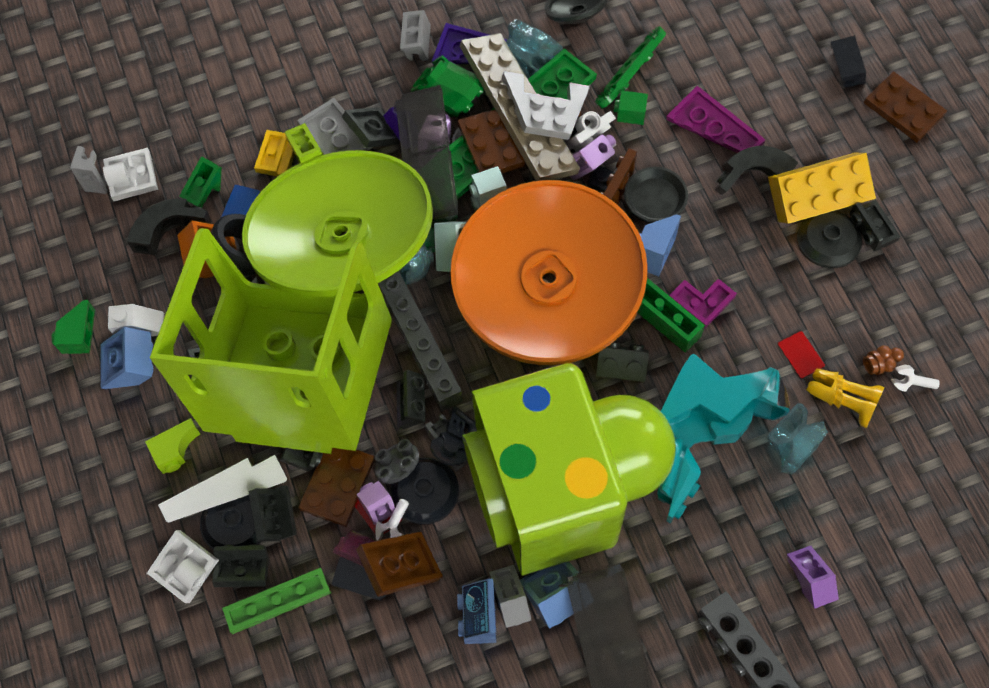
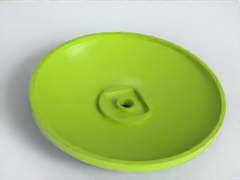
(301, 213)

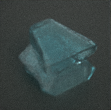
(531, 46)
(795, 439)

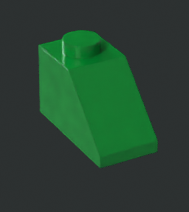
(75, 330)

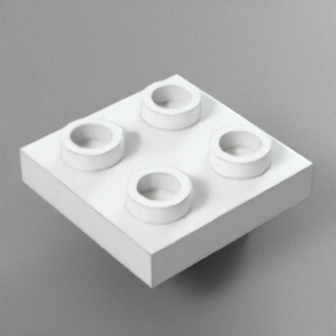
(587, 133)
(130, 174)
(182, 566)

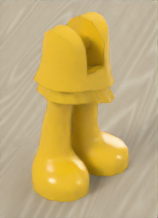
(831, 387)

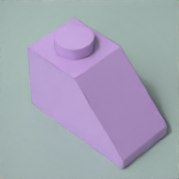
(376, 502)

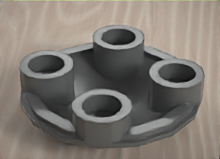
(396, 462)

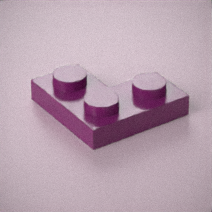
(707, 305)

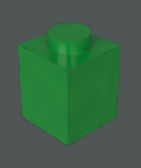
(631, 107)

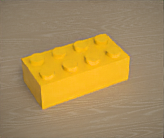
(822, 187)

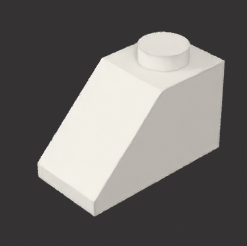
(135, 317)

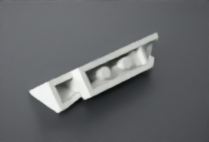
(224, 487)

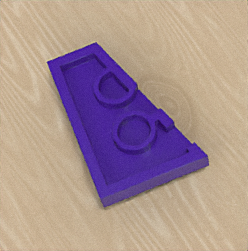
(450, 43)

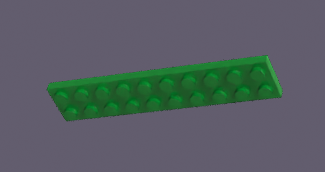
(547, 81)

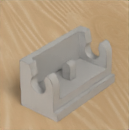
(415, 34)
(87, 173)

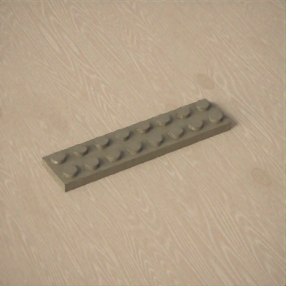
(544, 155)

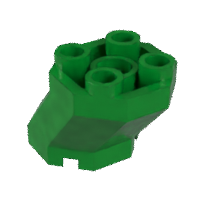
(457, 85)

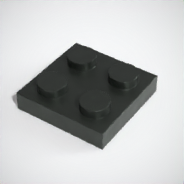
(370, 127)

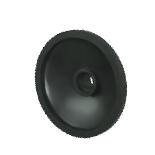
(573, 10)

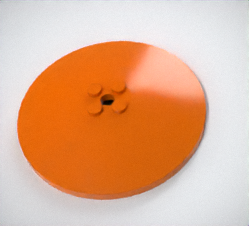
(559, 232)

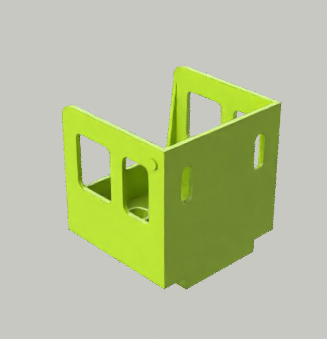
(276, 361)

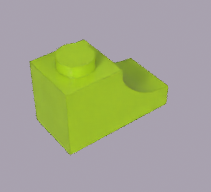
(303, 143)
(170, 446)

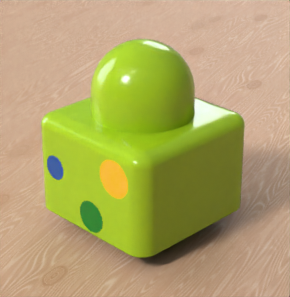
(562, 466)

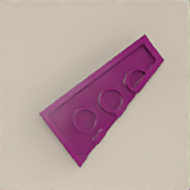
(711, 120)

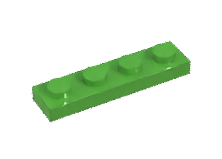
(276, 600)

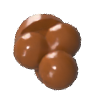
(882, 360)

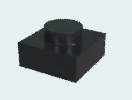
(599, 179)

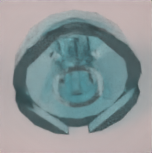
(418, 266)

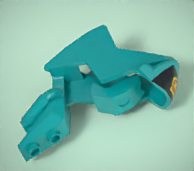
(714, 410)

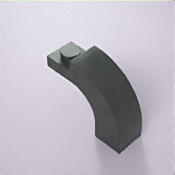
(760, 158)
(158, 220)

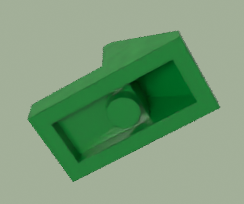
(201, 182)

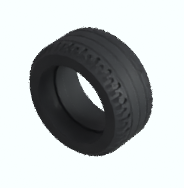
(232, 226)

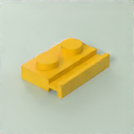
(274, 155)

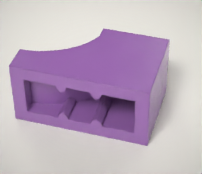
(814, 576)

